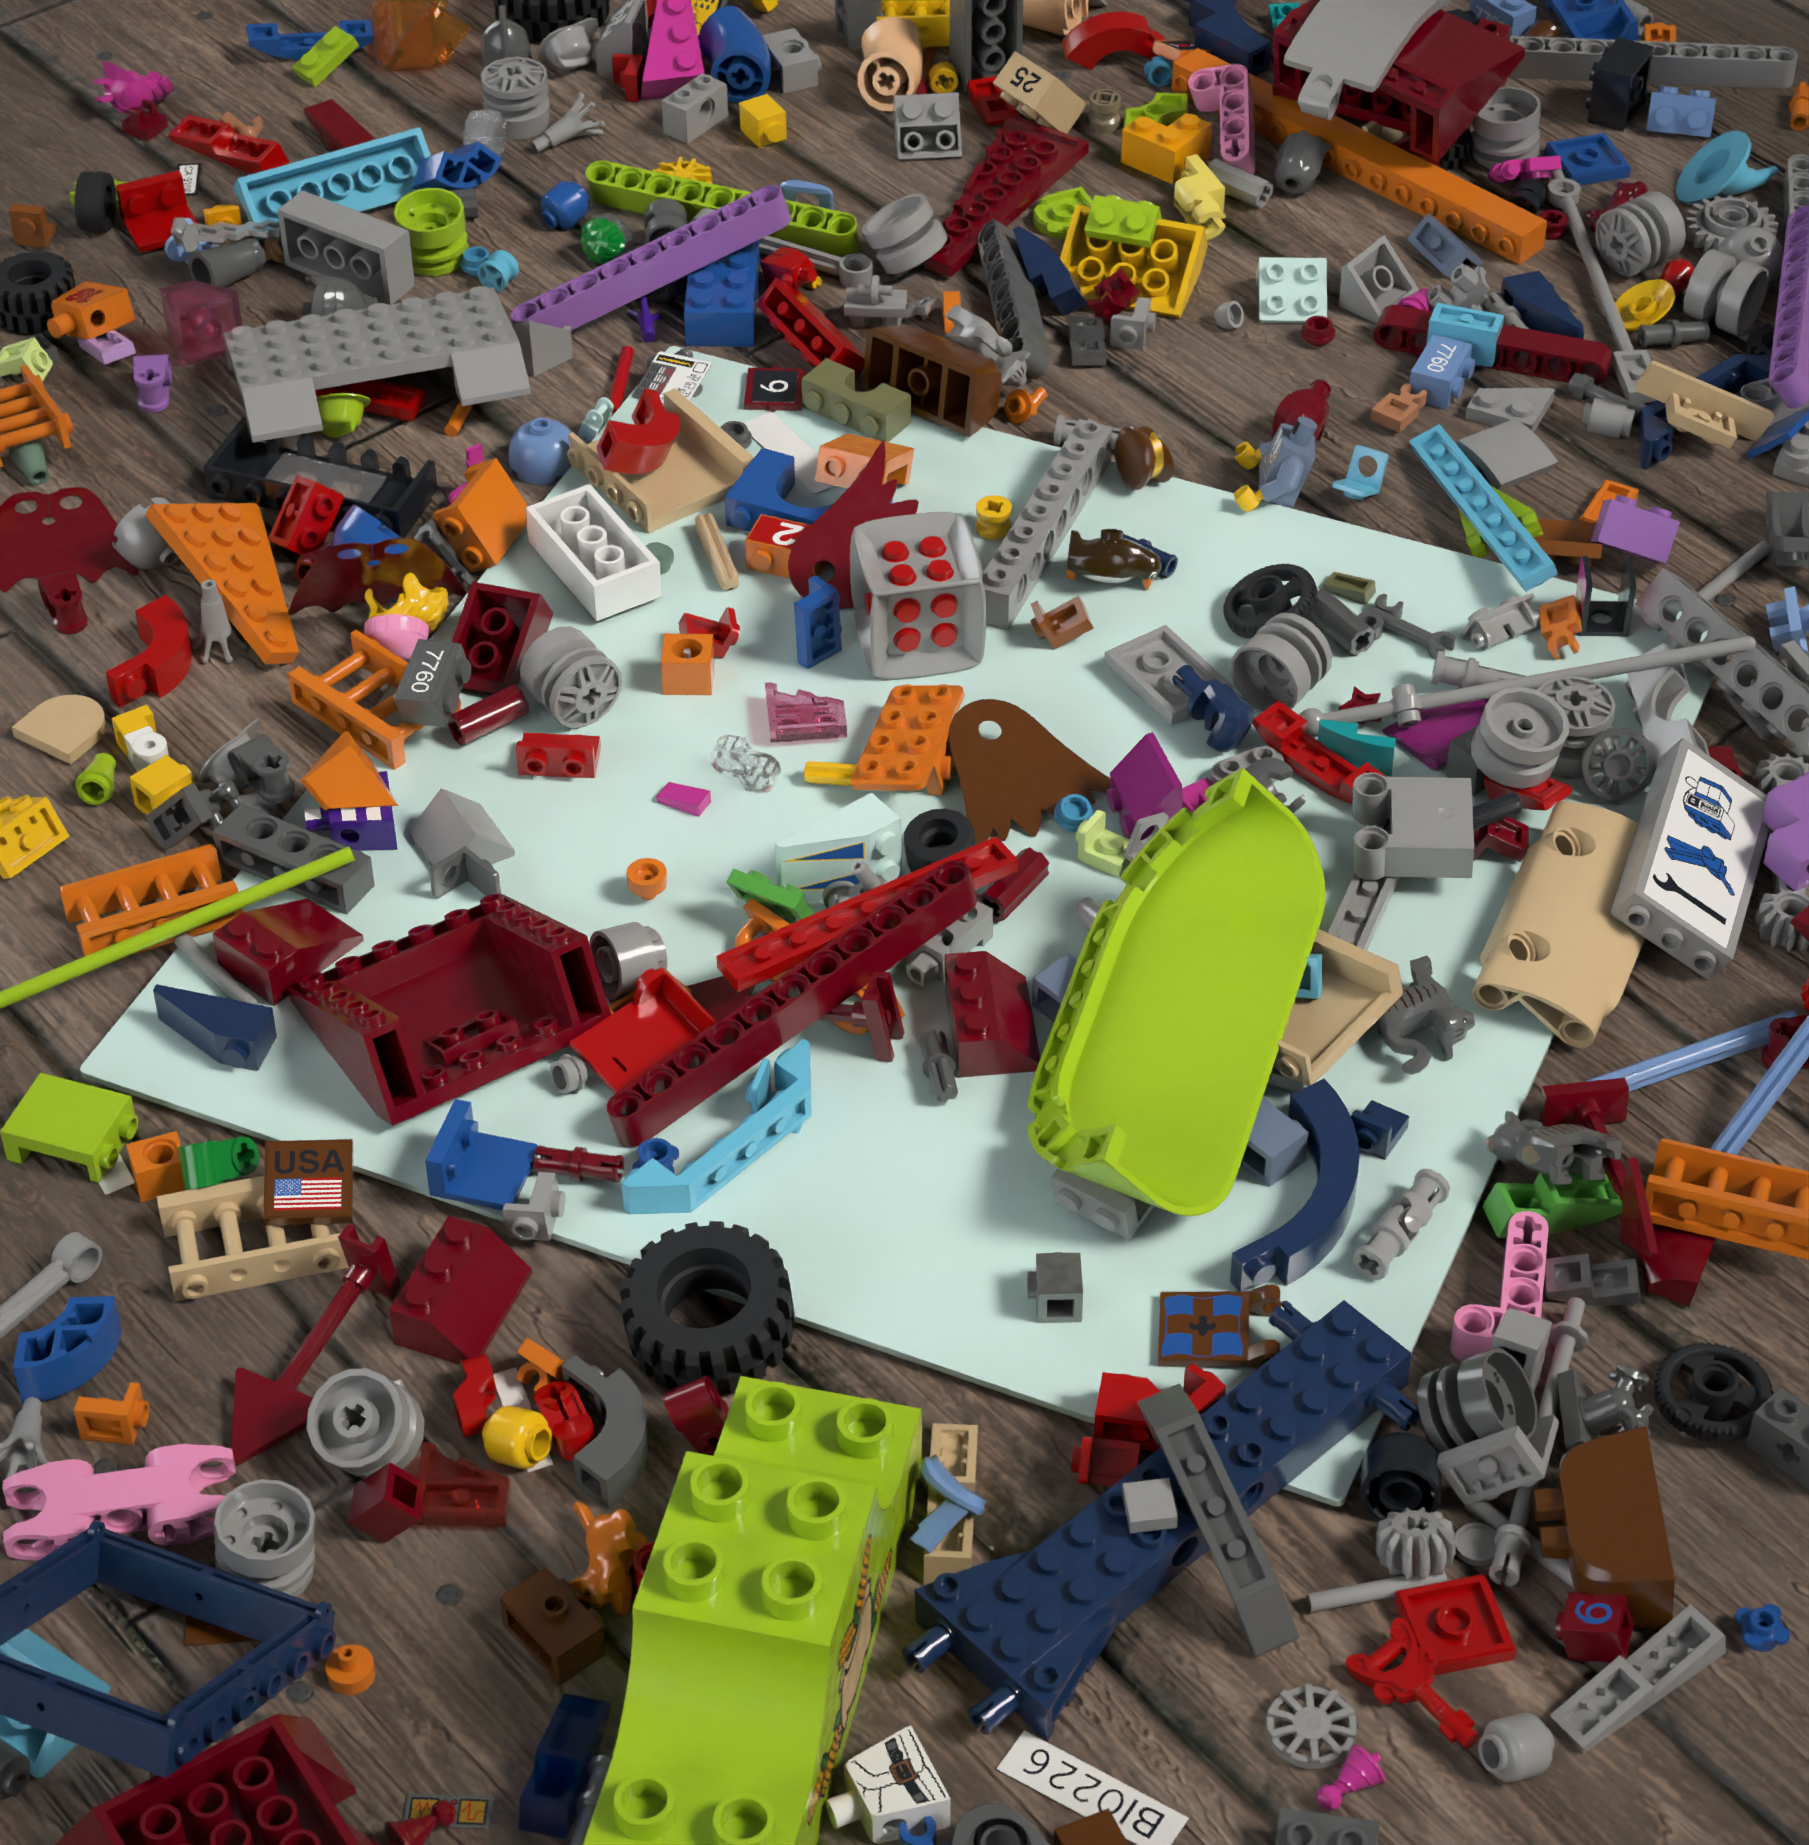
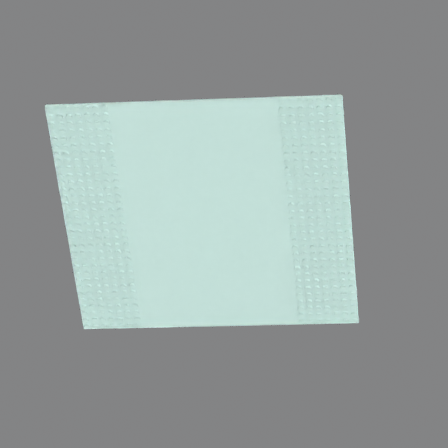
(887, 1206)

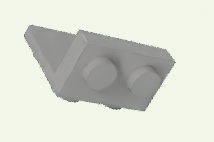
(1099, 1204)

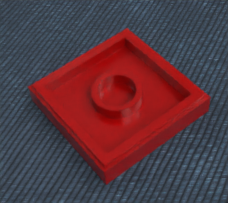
(1458, 1622)

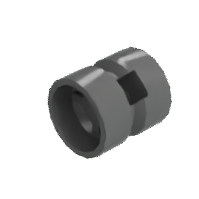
(663, 217)

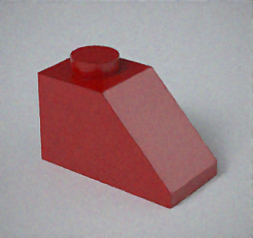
(1118, 1412)

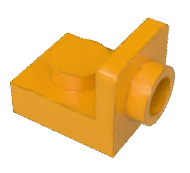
(222, 213)

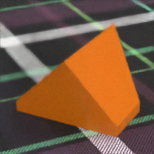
(346, 778)

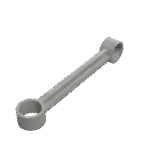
(851, 269)
(72, 1259)

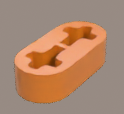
(949, 299)

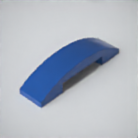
(293, 46)

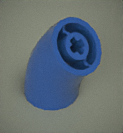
(736, 53)

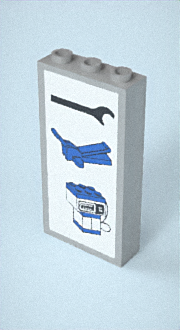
(1693, 859)

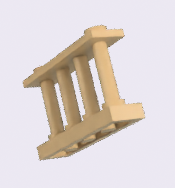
(225, 1207)

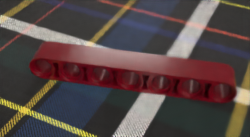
(1517, 348)

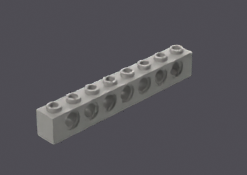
(1045, 521)
(1662, 603)

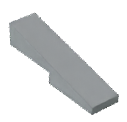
(1641, 1680)

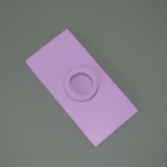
(108, 347)

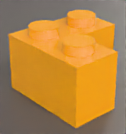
(1162, 148)

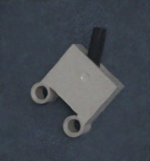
(1428, 825)

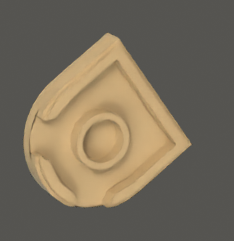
(63, 726)

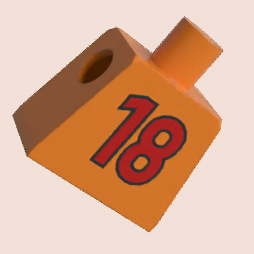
(90, 311)

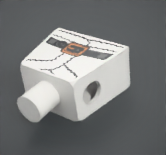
(889, 1787)

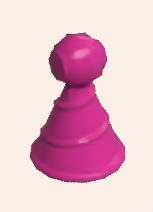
(1357, 1773)

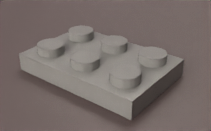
(1149, 666)

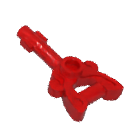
(1410, 1681)

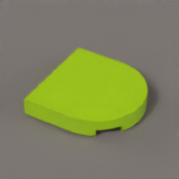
(1056, 210)

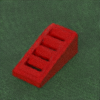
(1535, 798)

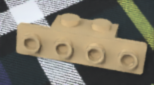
(1703, 407)

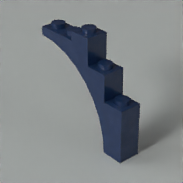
(1228, 35)

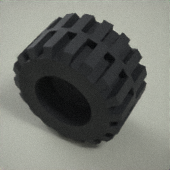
(28, 288)

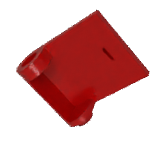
(642, 1031)

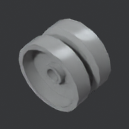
(904, 233)
(1519, 737)
(364, 1422)

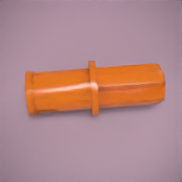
(1800, 108)

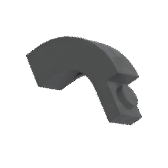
(619, 1453)

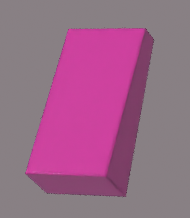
(685, 798)

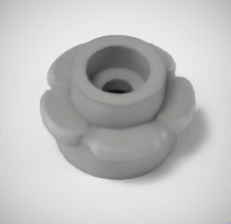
(568, 1074)

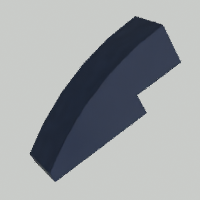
(1049, 272)

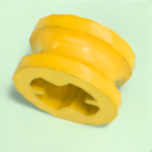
(949, 71)

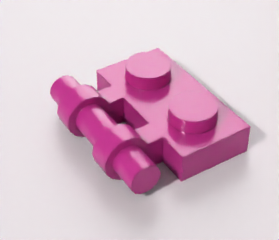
(1530, 168)

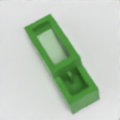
(1562, 1205)

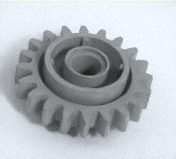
(1715, 220)

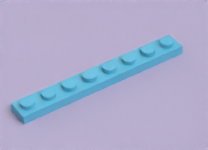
(1483, 508)

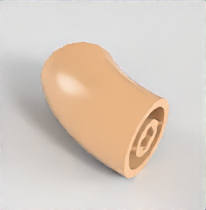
(890, 61)

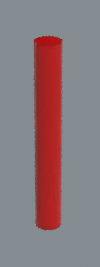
(621, 377)

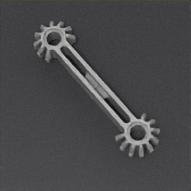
(1783, 905)

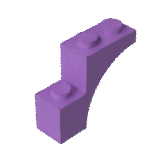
(1788, 845)

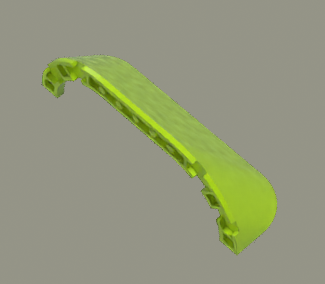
(1182, 1003)

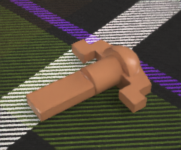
(241, 128)

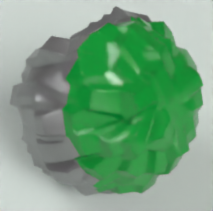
(604, 237)

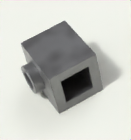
(1057, 1287)

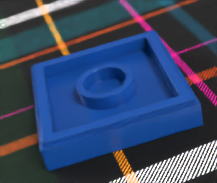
(1589, 159)

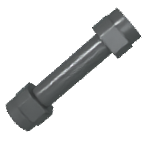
(1583, 387)

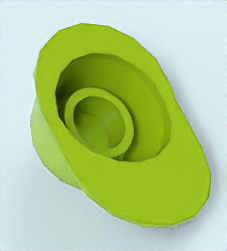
(341, 413)

